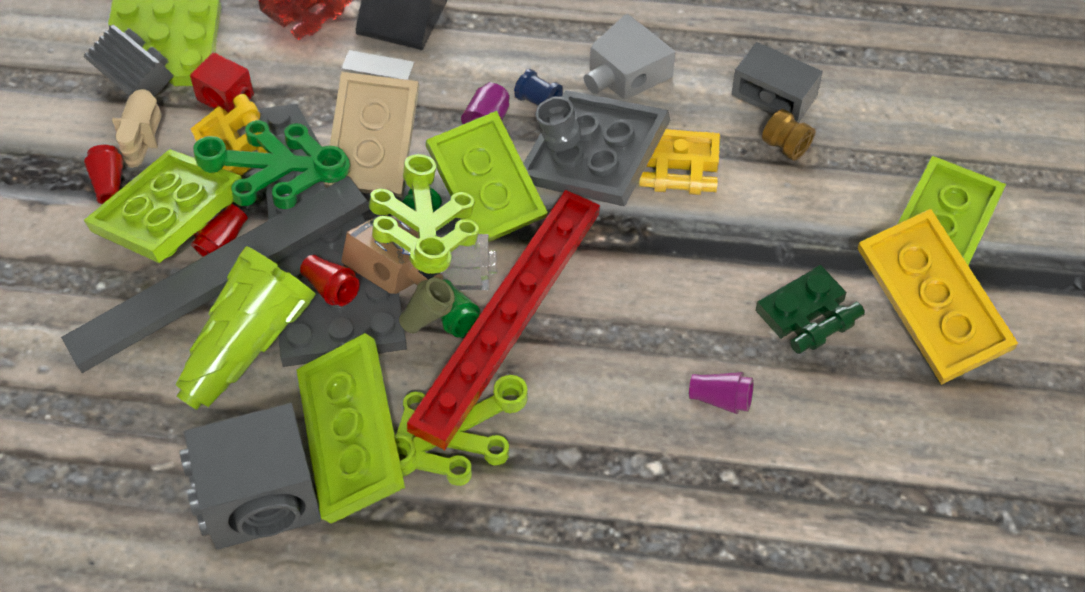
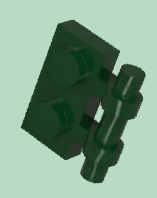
(803, 301)

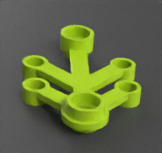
(428, 252)
(416, 448)

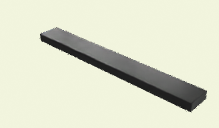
(207, 276)

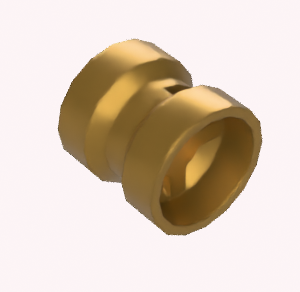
(788, 134)

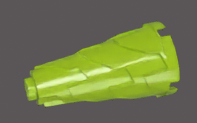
(241, 324)

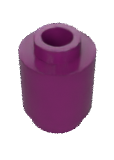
(486, 100)

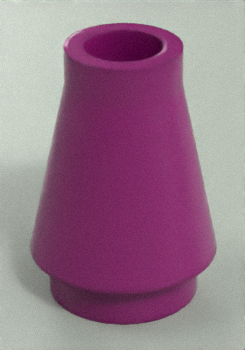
(723, 390)

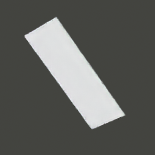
(377, 65)

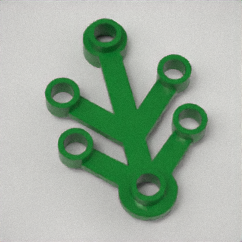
(322, 163)

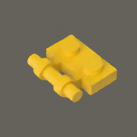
(225, 126)
(684, 151)

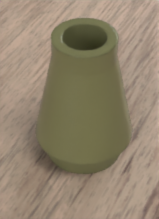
(428, 303)

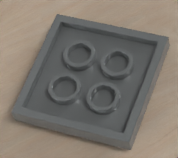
(610, 154)

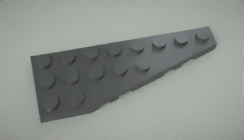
(324, 325)

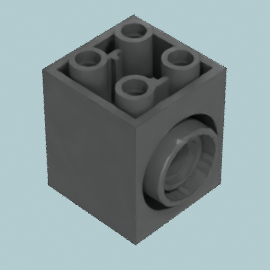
(249, 477)

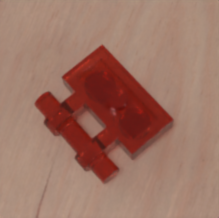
(309, 23)

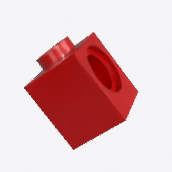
(220, 81)

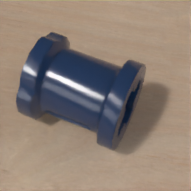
(535, 89)

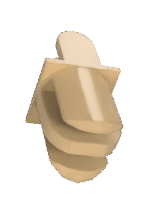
(137, 127)

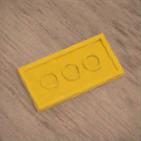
(937, 296)

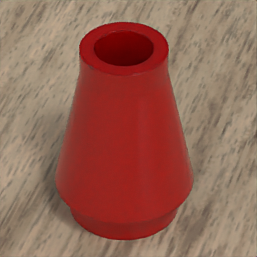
(104, 170)
(219, 230)
(332, 281)

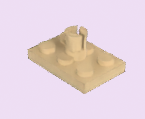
(375, 129)

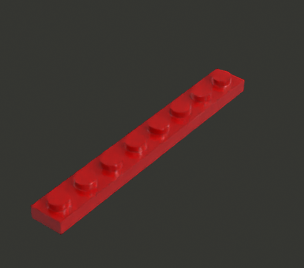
(502, 321)

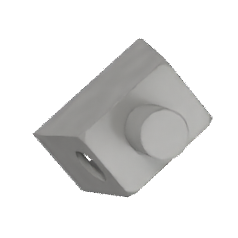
(628, 60)

